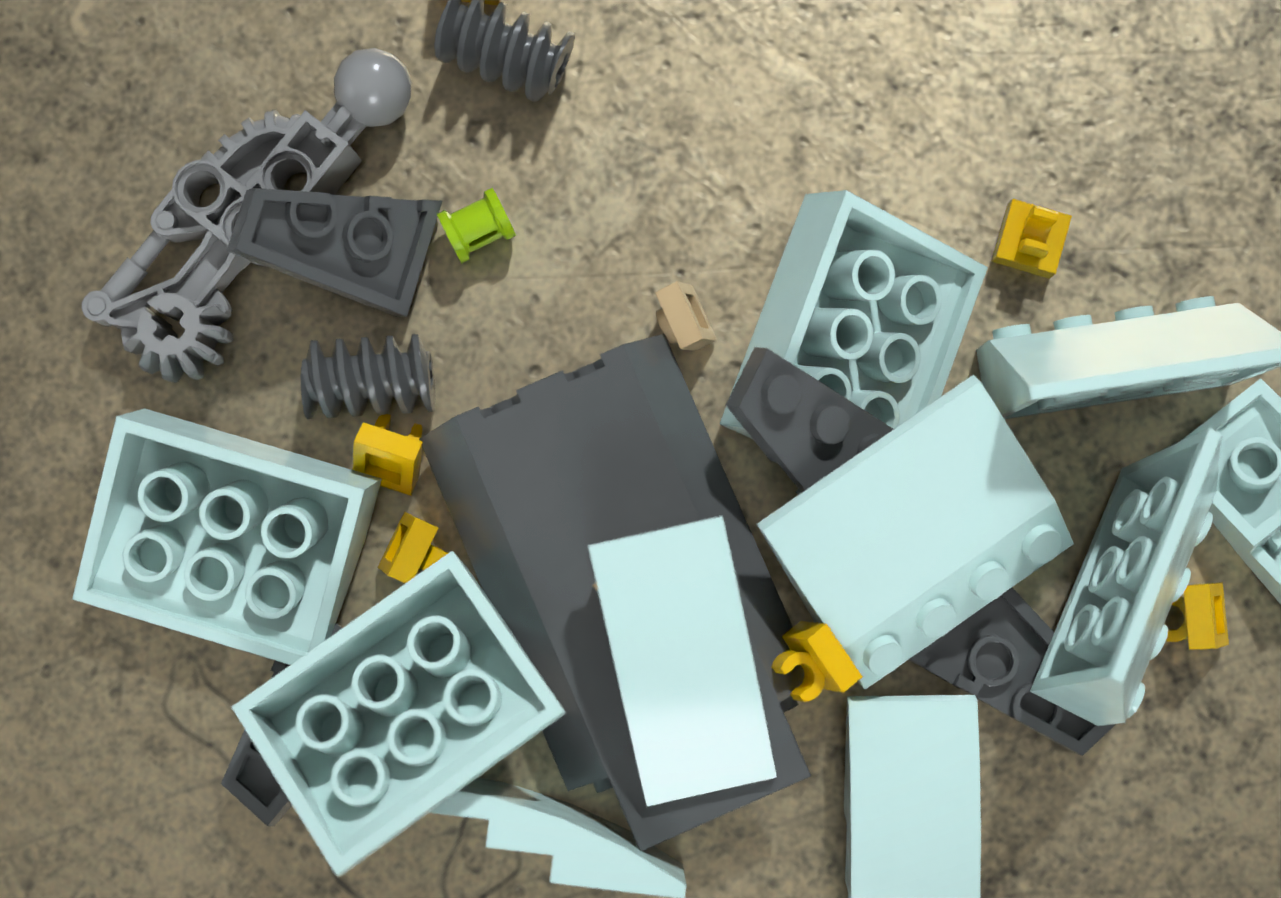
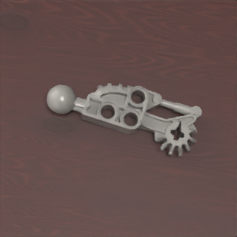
(368, 91)

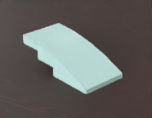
(1249, 480)
(683, 660)
(912, 797)
(583, 845)

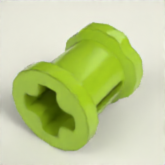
(476, 225)

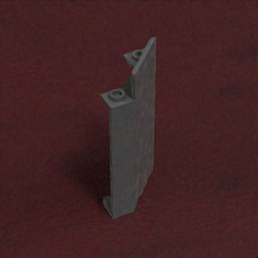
(587, 465)

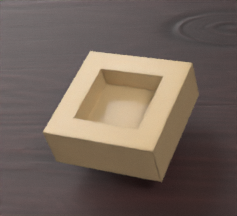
(683, 317)

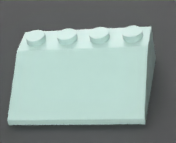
(867, 307)
(1125, 358)
(918, 531)
(223, 536)
(1131, 581)
(397, 712)

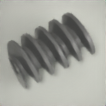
(502, 47)
(367, 377)

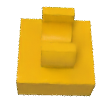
(1031, 238)
(389, 454)
(410, 549)
(1203, 617)
(820, 656)

